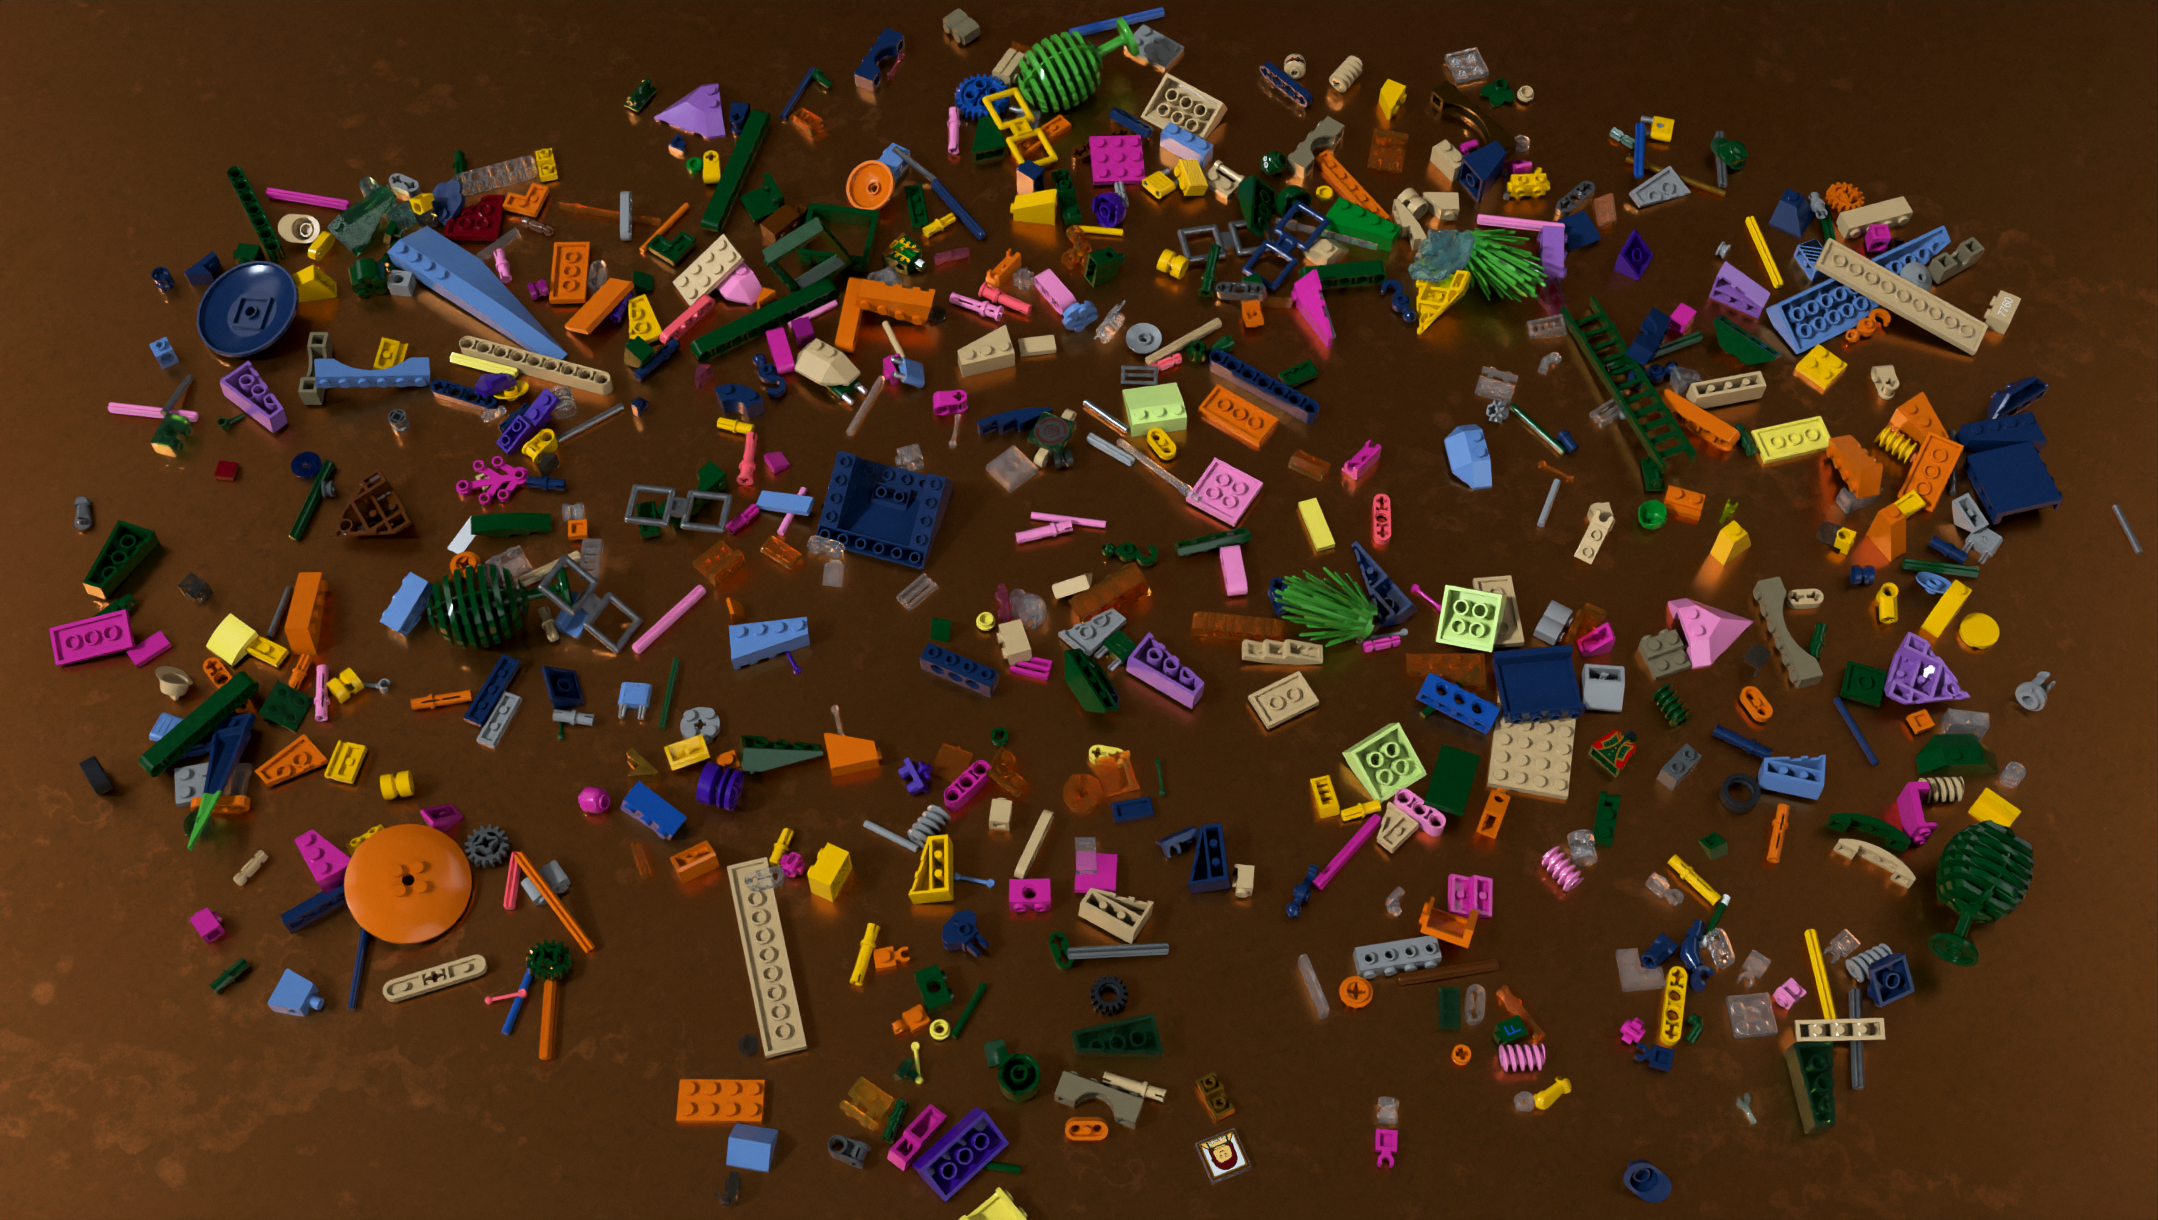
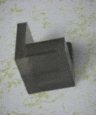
(1757, 657)

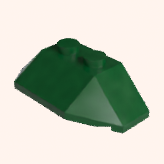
(1742, 344)
(1090, 683)
(1955, 756)

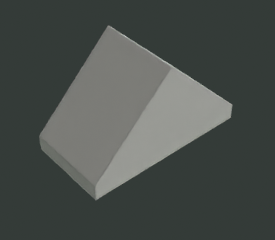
(1967, 514)

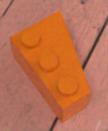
(1917, 418)

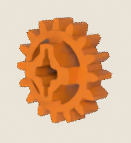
(1844, 197)

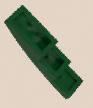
(510, 523)

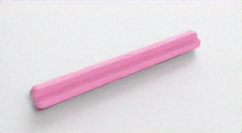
(1517, 223)
(149, 411)
(666, 621)

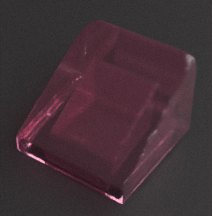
(702, 375)

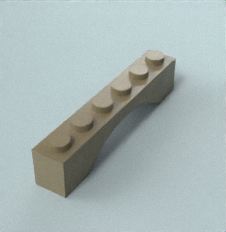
(1802, 667)

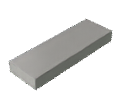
(499, 720)

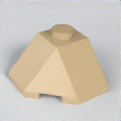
(1325, 252)

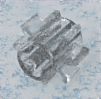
(1023, 278)

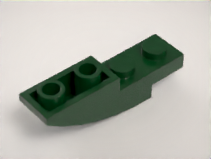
(1066, 197)

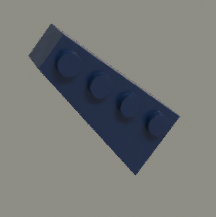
(2001, 433)

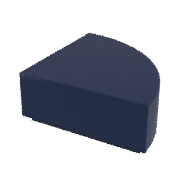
(678, 145)
(638, 406)

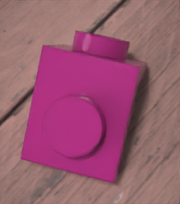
(889, 368)

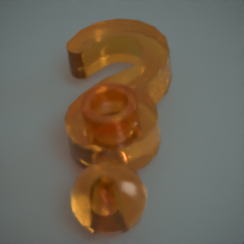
(1080, 246)

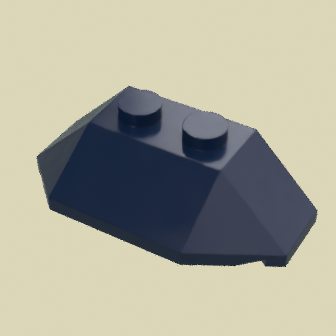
(2016, 397)

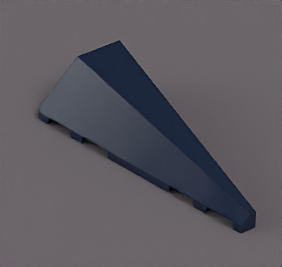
(1390, 601)

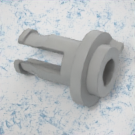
(2034, 694)

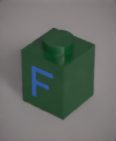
(1510, 1031)

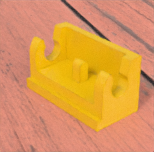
(686, 752)

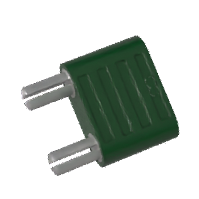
(843, 392)
(1118, 647)

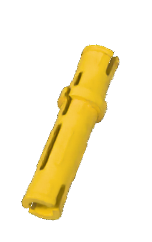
(1686, 872)
(867, 946)

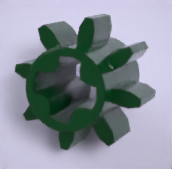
(1197, 351)

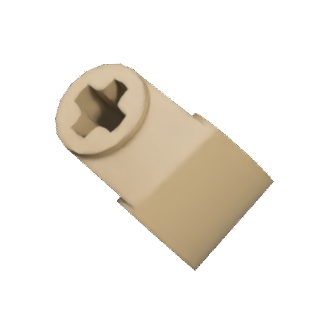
(1885, 381)

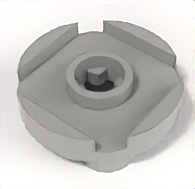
(700, 715)

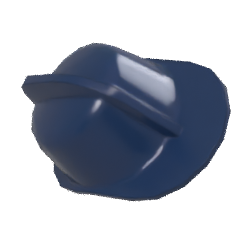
(1647, 1181)

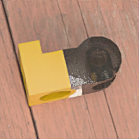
(424, 210)
(1836, 536)

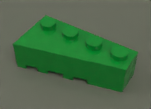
(1360, 223)

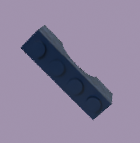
(888, 45)
(1646, 345)

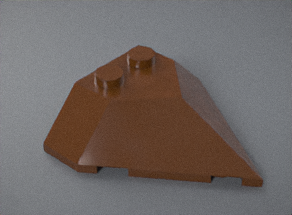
(372, 509)

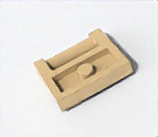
(1220, 184)

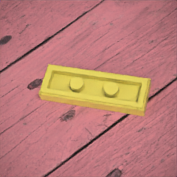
(1316, 524)

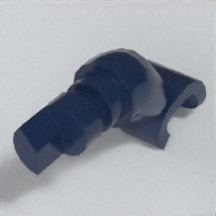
(1691, 957)

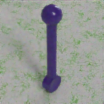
(796, 670)

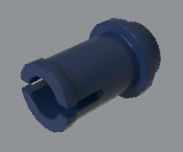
(1566, 439)

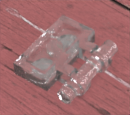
(1496, 389)

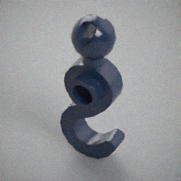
(1400, 301)
(1654, 373)
(768, 374)
(1302, 892)

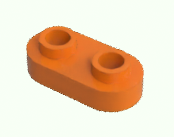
(1757, 704)
(1086, 1128)

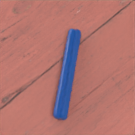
(1639, 151)

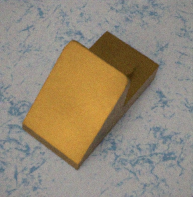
(643, 770)

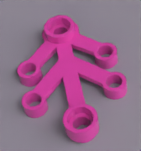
(495, 481)

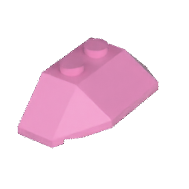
(741, 286)

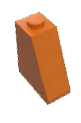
(1889, 532)
(851, 754)

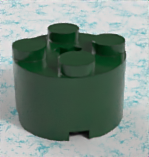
(368, 277)
(1019, 1065)

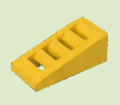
(1326, 808)

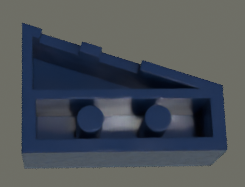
(1210, 862)

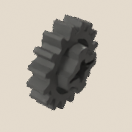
(497, 846)

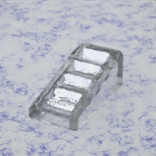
(1552, 332)
(591, 546)

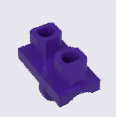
(911, 769)

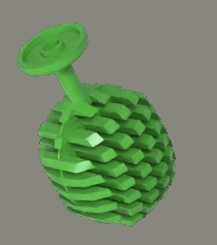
(1065, 67)

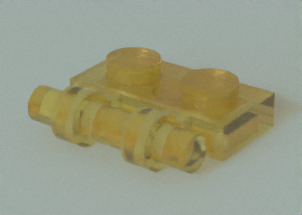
(870, 1097)

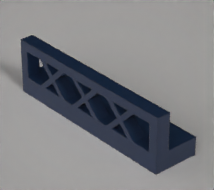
(313, 909)

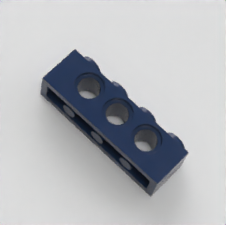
(959, 670)

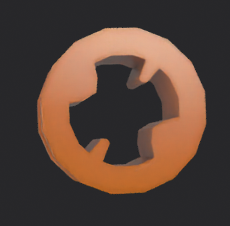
(1465, 1050)

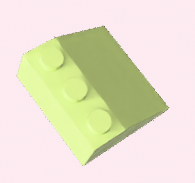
(1155, 408)
(1470, 618)
(1385, 762)

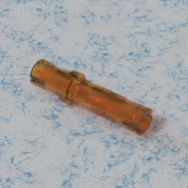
(1514, 1006)

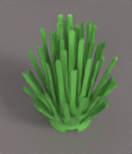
(1502, 266)
(1328, 609)

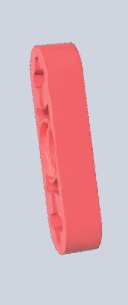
(1377, 526)

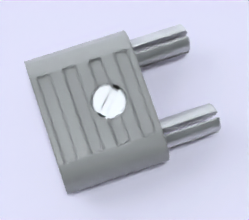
(1984, 542)

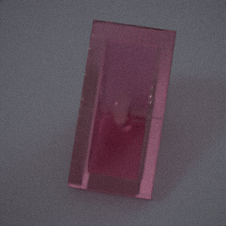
(1551, 297)

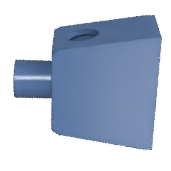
(295, 995)

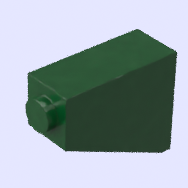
(988, 141)

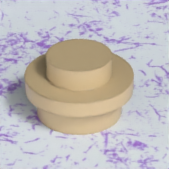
(1525, 94)

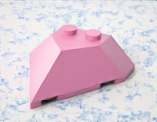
(1706, 630)

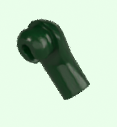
(819, 77)

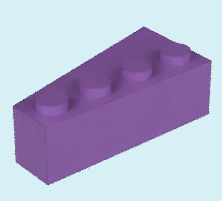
(253, 396)
(1164, 672)

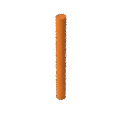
(666, 225)

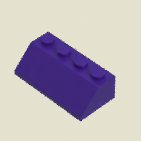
(974, 1140)

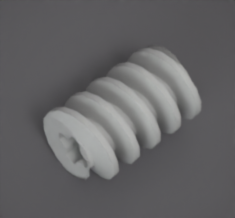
(927, 824)
(1859, 965)

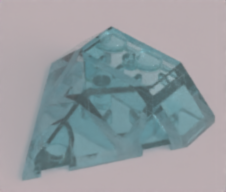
(1441, 254)

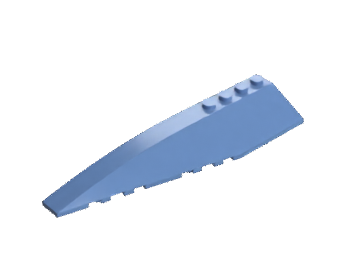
(472, 287)
(1835, 308)

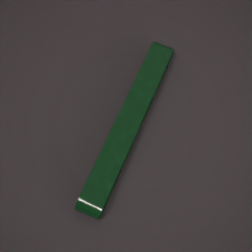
(735, 171)
(764, 319)

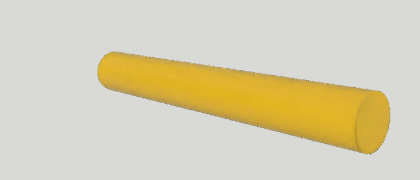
(1101, 230)

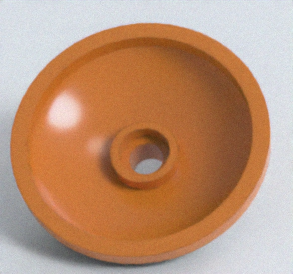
(863, 182)

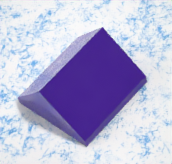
(1633, 257)

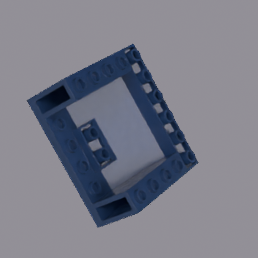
(884, 510)

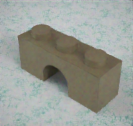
(1948, 265)

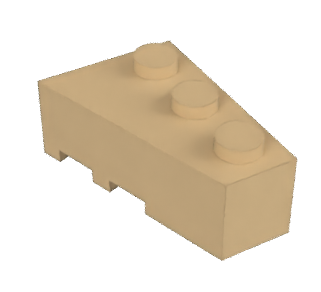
(987, 353)

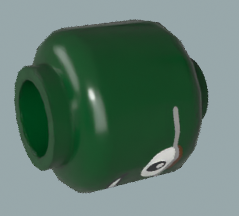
(1273, 163)

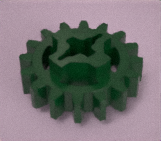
(548, 961)

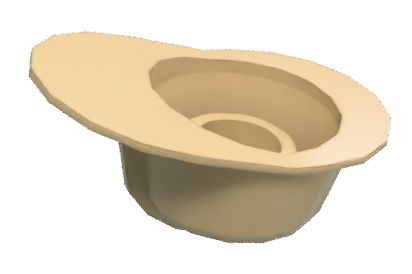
(299, 228)
(173, 681)

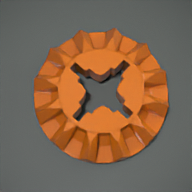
(462, 559)
(1363, 987)

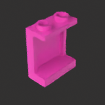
(1912, 814)

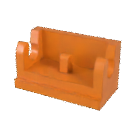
(1004, 269)

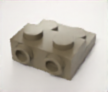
(1664, 654)

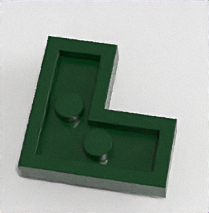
(672, 251)

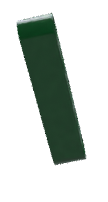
(1348, 273)

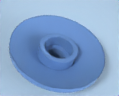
(1933, 582)

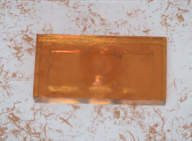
(780, 552)

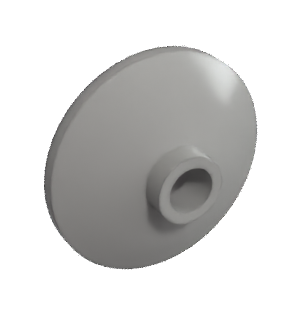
(1913, 270)
(1143, 332)

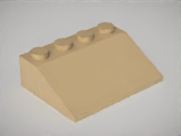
(1185, 107)

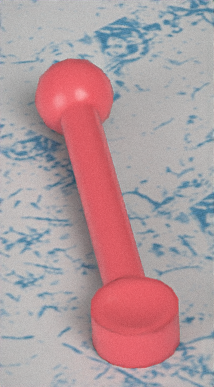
(522, 993)

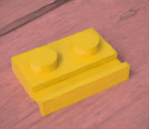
(390, 354)
(345, 762)

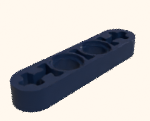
(1286, 84)
(462, 398)

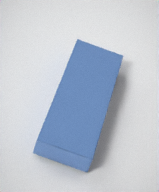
(785, 502)

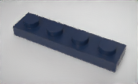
(492, 690)

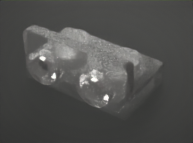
(513, 560)

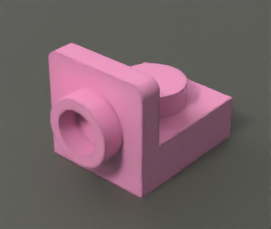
(1789, 994)

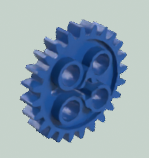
(970, 95)

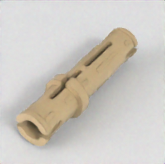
(1137, 1087)

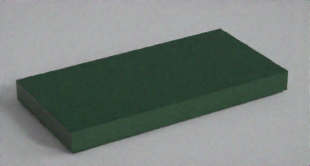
(1451, 780)

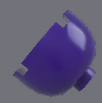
(1109, 209)

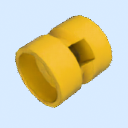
(1172, 263)
(345, 685)
(393, 785)

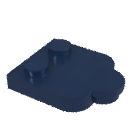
(448, 200)

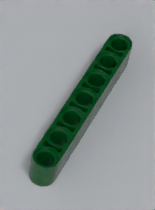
(255, 214)
(198, 724)

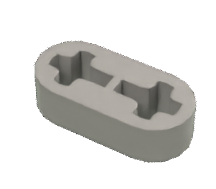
(405, 184)

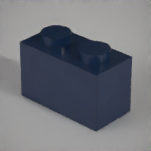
(1029, 178)

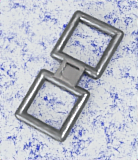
(1227, 240)
(678, 508)
(590, 603)

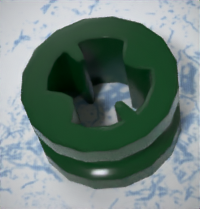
(1001, 730)

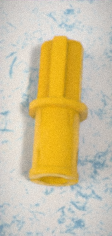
(938, 225)
(734, 426)
(1361, 810)
(781, 847)

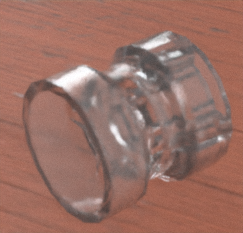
(572, 512)
(2012, 774)
(1387, 1111)

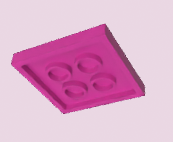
(1116, 159)

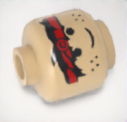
(1295, 66)

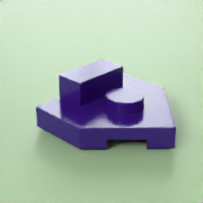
(493, 383)

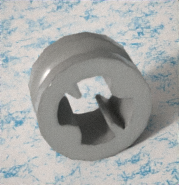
(1723, 250)

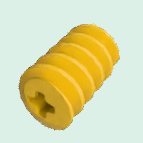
(1896, 443)

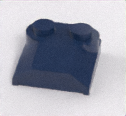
(1889, 979)

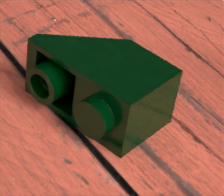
(637, 353)

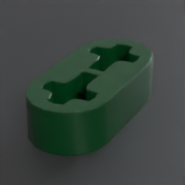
(1056, 952)

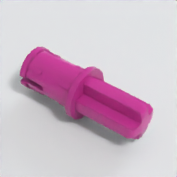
(742, 519)

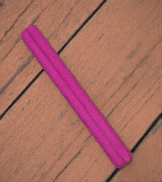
(308, 198)
(1347, 851)

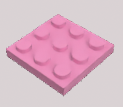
(1225, 491)

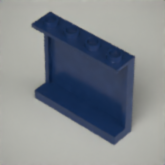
(2011, 480)
(1537, 684)

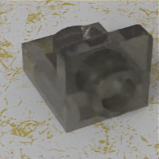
(733, 1187)

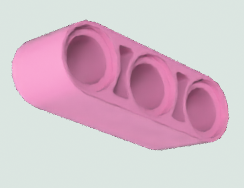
(1054, 291)
(1233, 570)
(1425, 820)

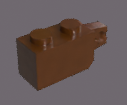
(783, 221)

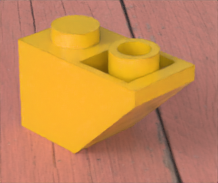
(1391, 96)

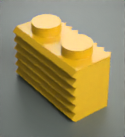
(1191, 177)

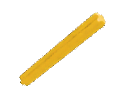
(1764, 252)
(1820, 974)

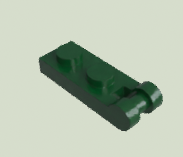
(1605, 819)

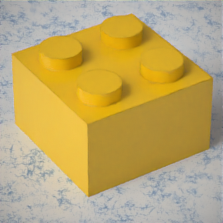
(829, 871)

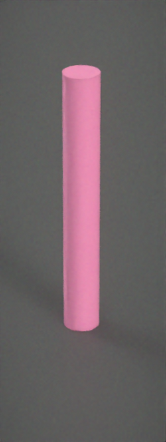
(818, 311)
(788, 518)

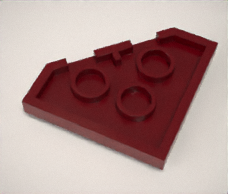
(478, 221)

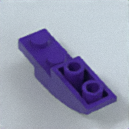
(528, 425)

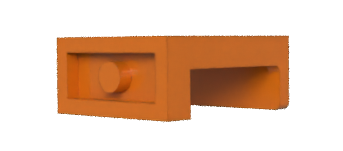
(1447, 925)

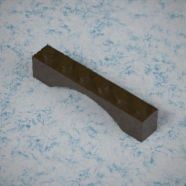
(1451, 100)

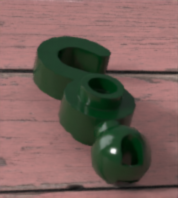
(1129, 552)

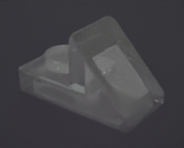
(1682, 378)

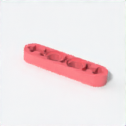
(687, 319)

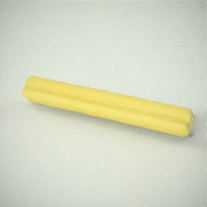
(483, 365)

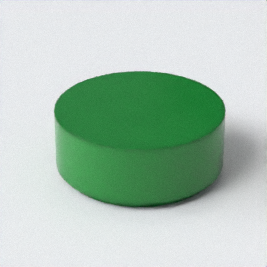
(694, 165)

